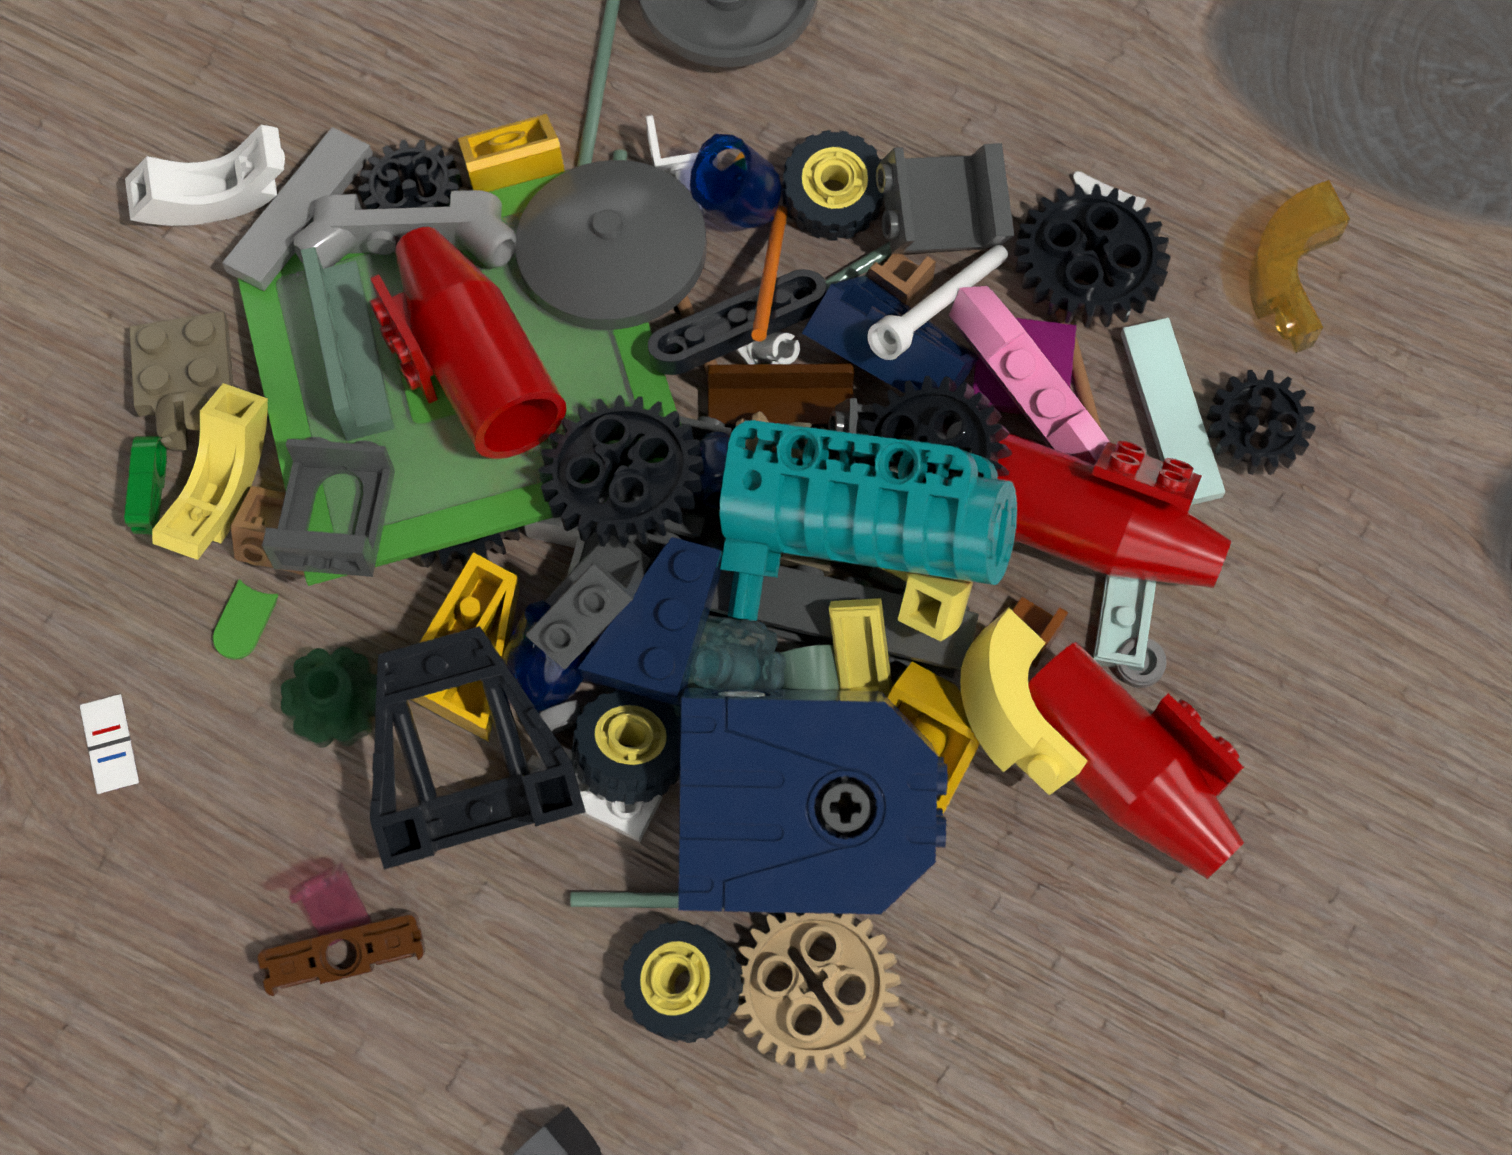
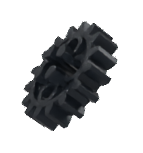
(417, 167)
(1275, 443)

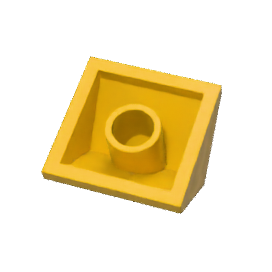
(512, 154)

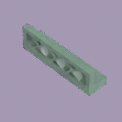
(348, 347)

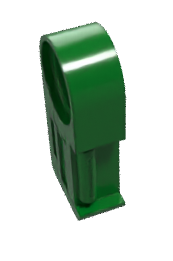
(145, 483)

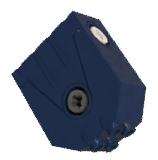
(765, 796)

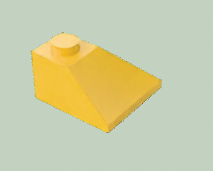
(939, 715)

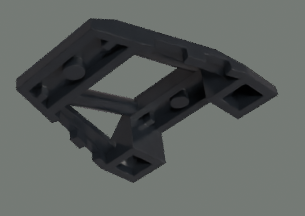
(475, 811)

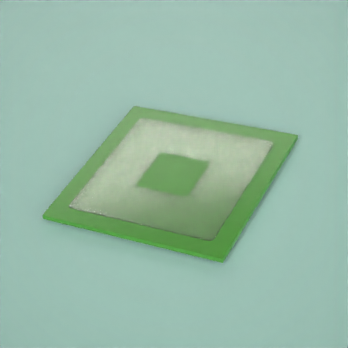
(440, 482)

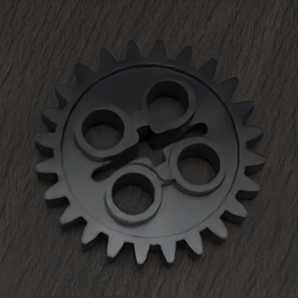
(1091, 255)
(933, 413)
(584, 455)

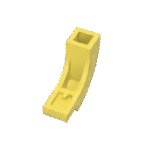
(222, 474)
(933, 603)
(1002, 708)

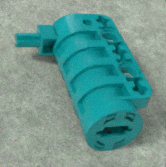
(798, 508)

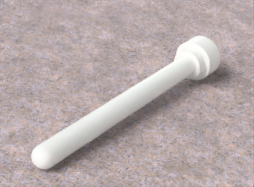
(894, 333)

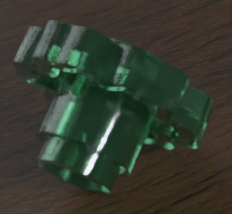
(330, 697)

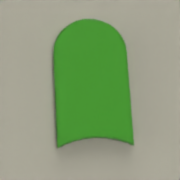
(243, 621)

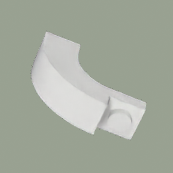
(208, 190)

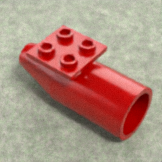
(466, 335)
(1114, 515)
(1143, 769)

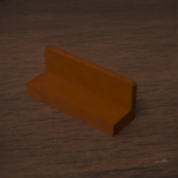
(779, 391)

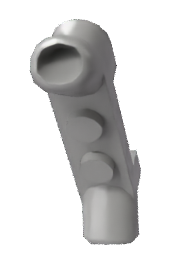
(469, 224)

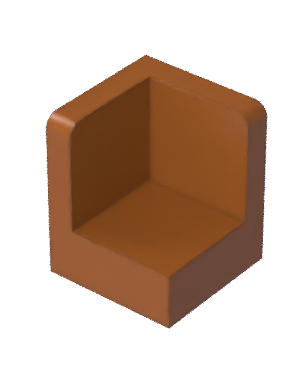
(1041, 622)

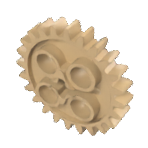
(777, 1012)

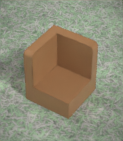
(904, 278)

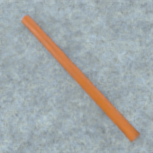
(769, 275)

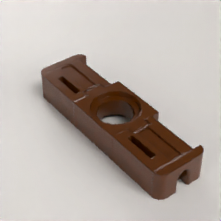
(307, 957)

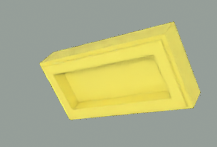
(860, 645)

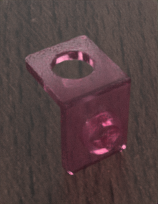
(331, 900)

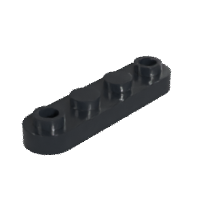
(730, 323)

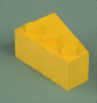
(484, 598)

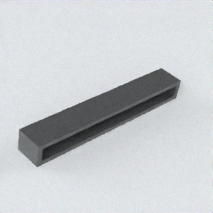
(799, 605)

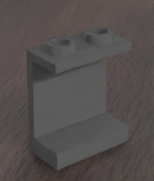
(945, 201)
(589, 600)

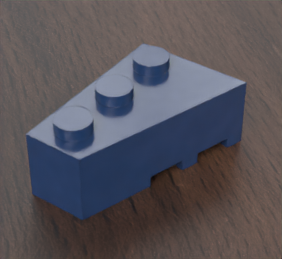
(856, 305)
(660, 629)

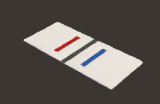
(109, 744)

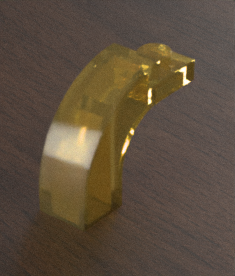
(1298, 227)

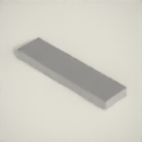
(270, 239)

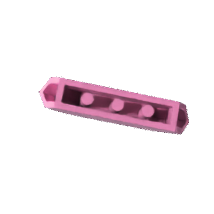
(1026, 374)

